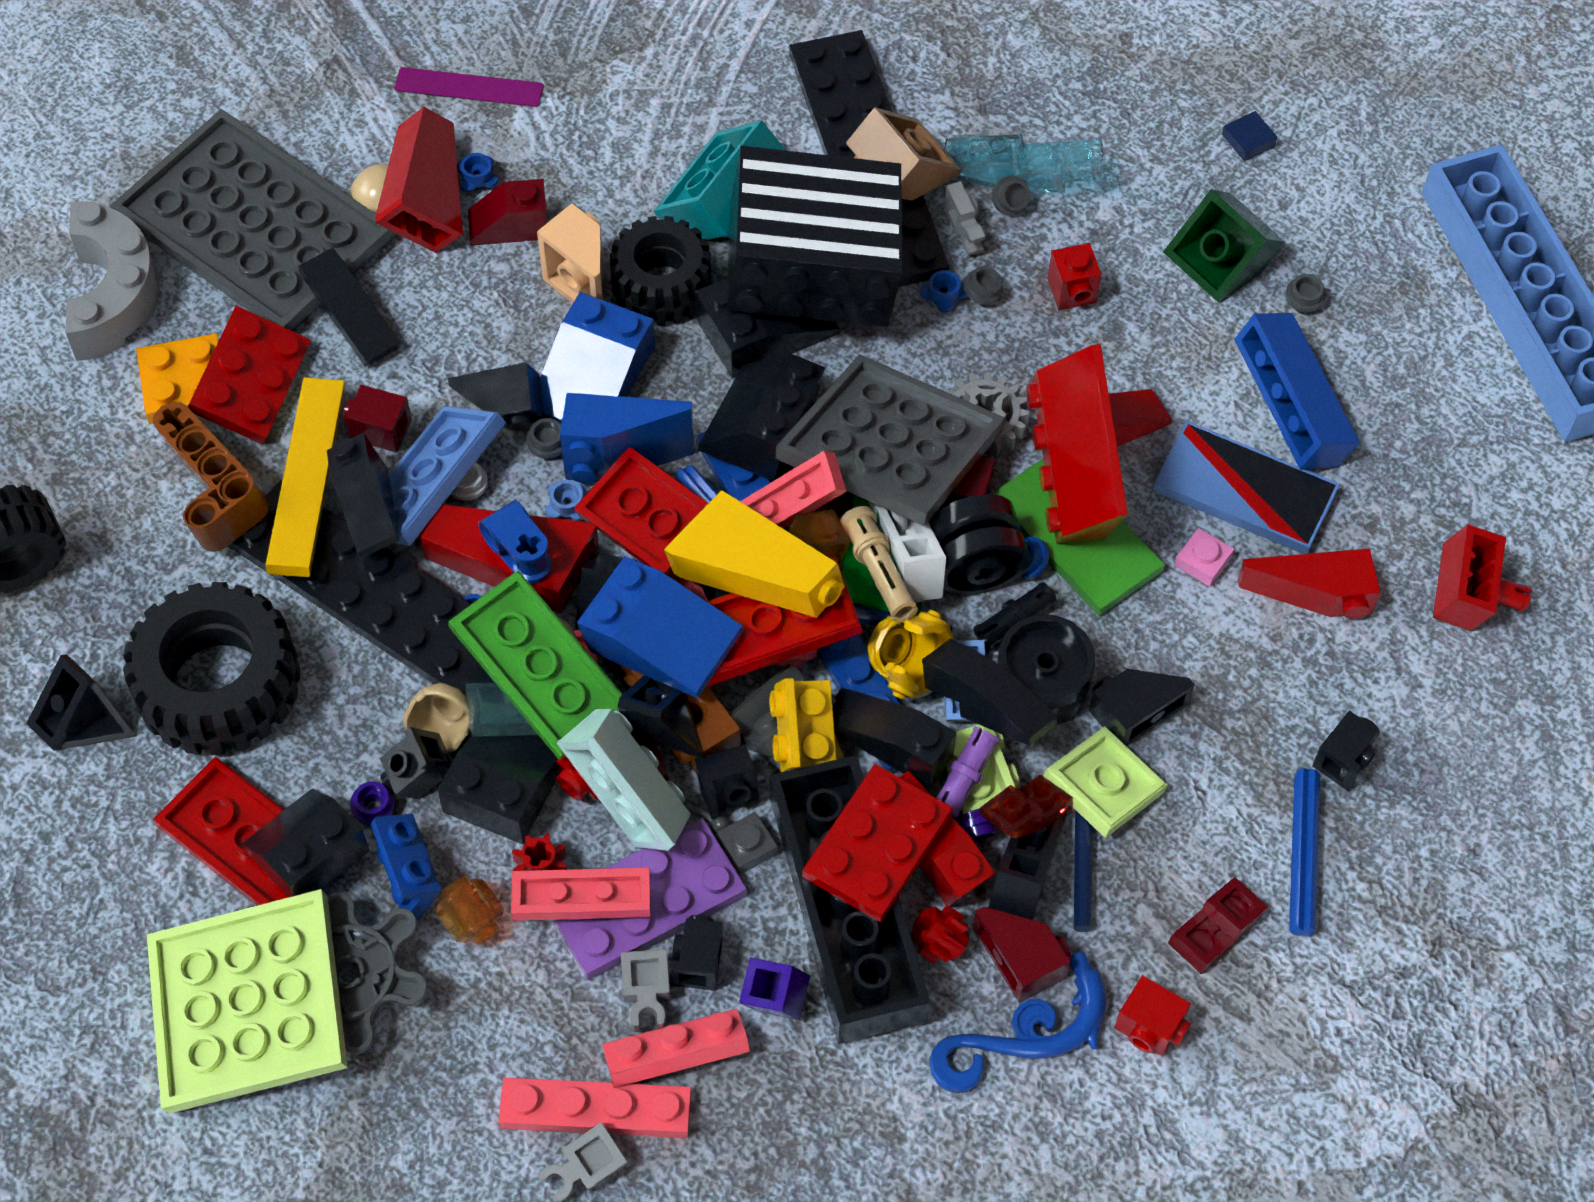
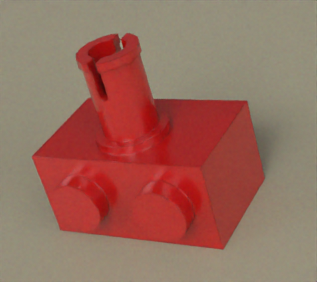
(1472, 580)

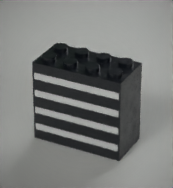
(815, 236)

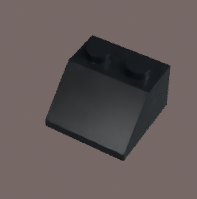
(308, 844)

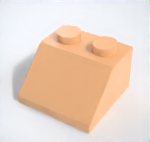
(573, 254)

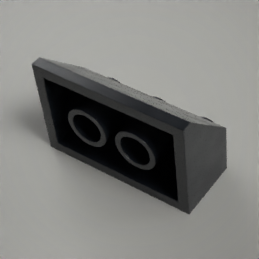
(761, 411)

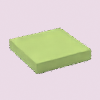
(1106, 781)

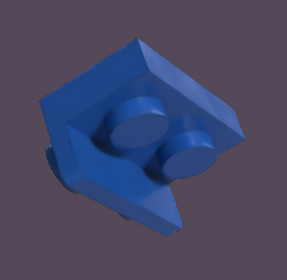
(406, 862)

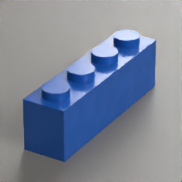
(1296, 391)

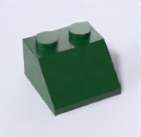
(1223, 245)

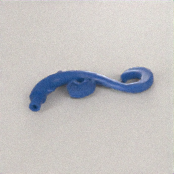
(1027, 1044)

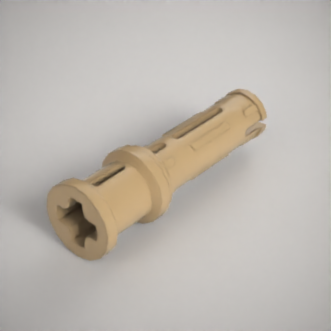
(862, 537)

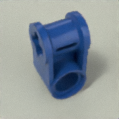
(517, 541)

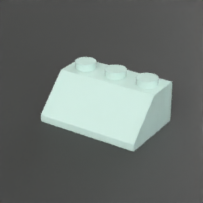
(626, 779)

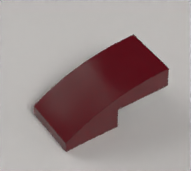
(1218, 925)

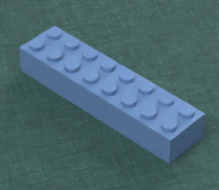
(1521, 278)

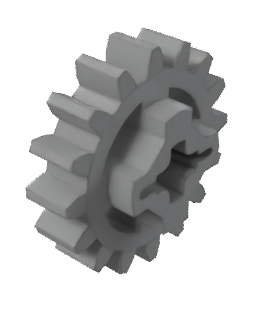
(997, 399)

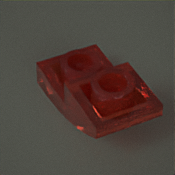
(1027, 809)

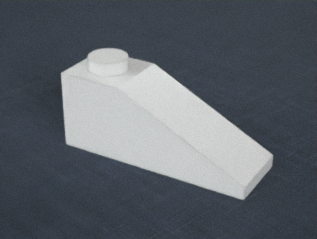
(914, 553)

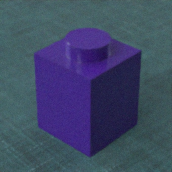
(774, 988)

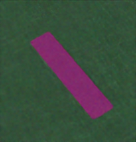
(468, 86)

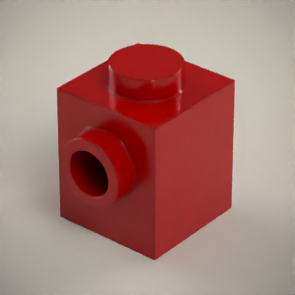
(1074, 276)
(1153, 1017)

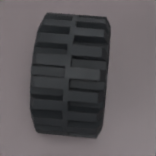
(656, 245)
(28, 537)

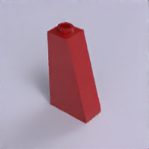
(422, 183)
(456, 543)

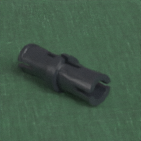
(1030, 604)

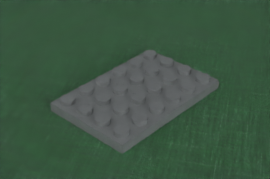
(249, 218)

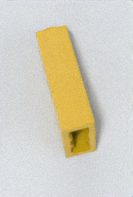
(754, 558)

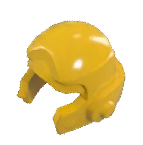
(899, 647)

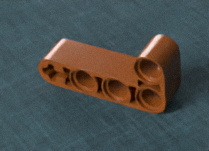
(232, 496)

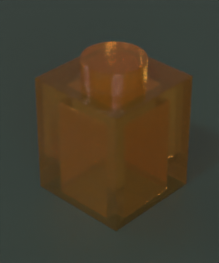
(822, 532)

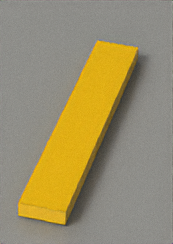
(305, 478)

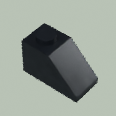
(508, 390)
(1138, 701)

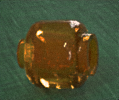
(469, 910)

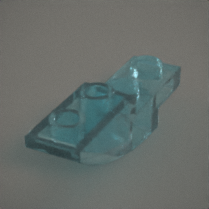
(1041, 165)

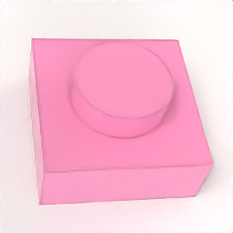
(1204, 557)

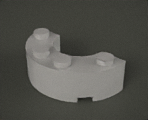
(126, 295)

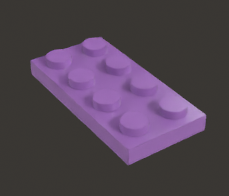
(684, 882)

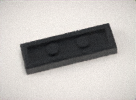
(349, 307)

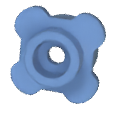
(564, 491)

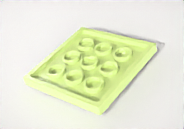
(245, 1001)

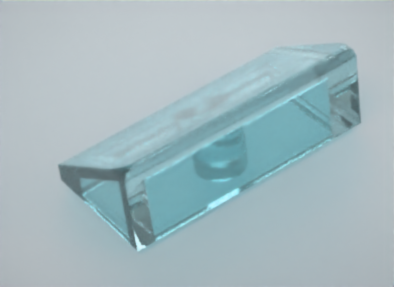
(493, 713)

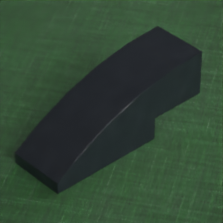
(986, 692)

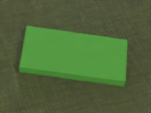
(1097, 569)
(534, 659)

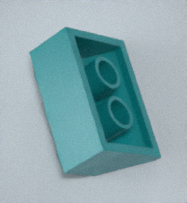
(706, 186)

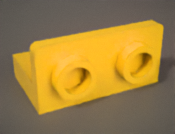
(802, 723)

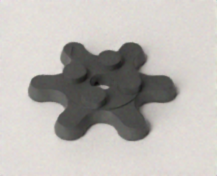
(381, 978)

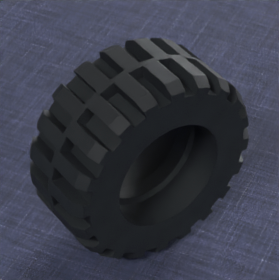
(199, 621)

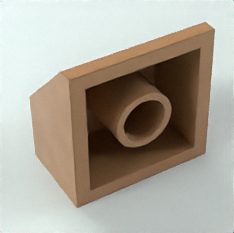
(906, 141)

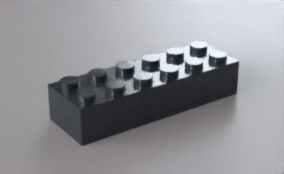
(863, 964)

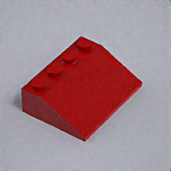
(1077, 447)

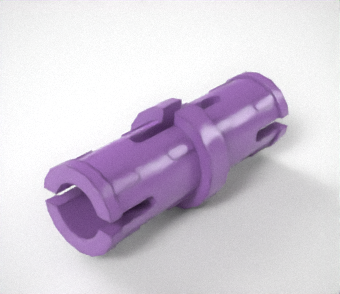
(967, 769)

